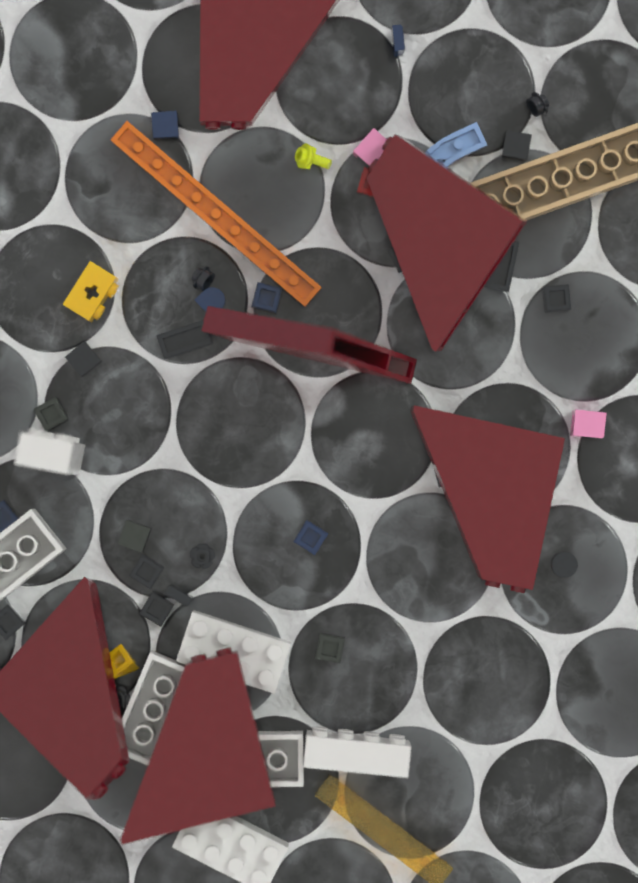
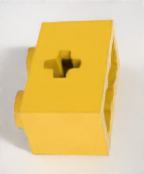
(78, 298)

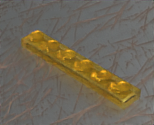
(383, 831)

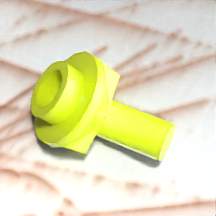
(306, 156)

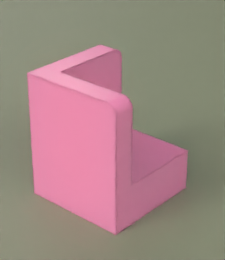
(370, 147)
(588, 424)

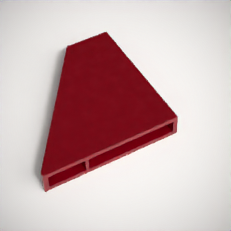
(249, 53)
(441, 232)
(309, 342)
(497, 489)
(66, 696)
(206, 755)

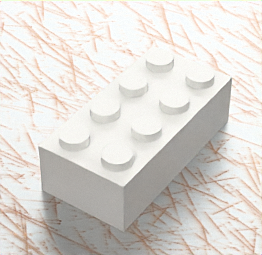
(50, 452)
(25, 550)
(259, 653)
(150, 705)
(357, 753)
(284, 757)
(234, 849)

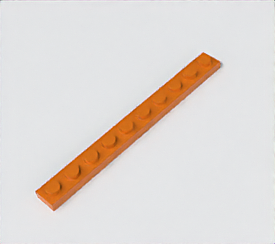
(216, 214)

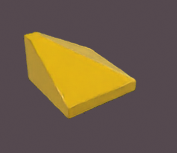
(122, 662)

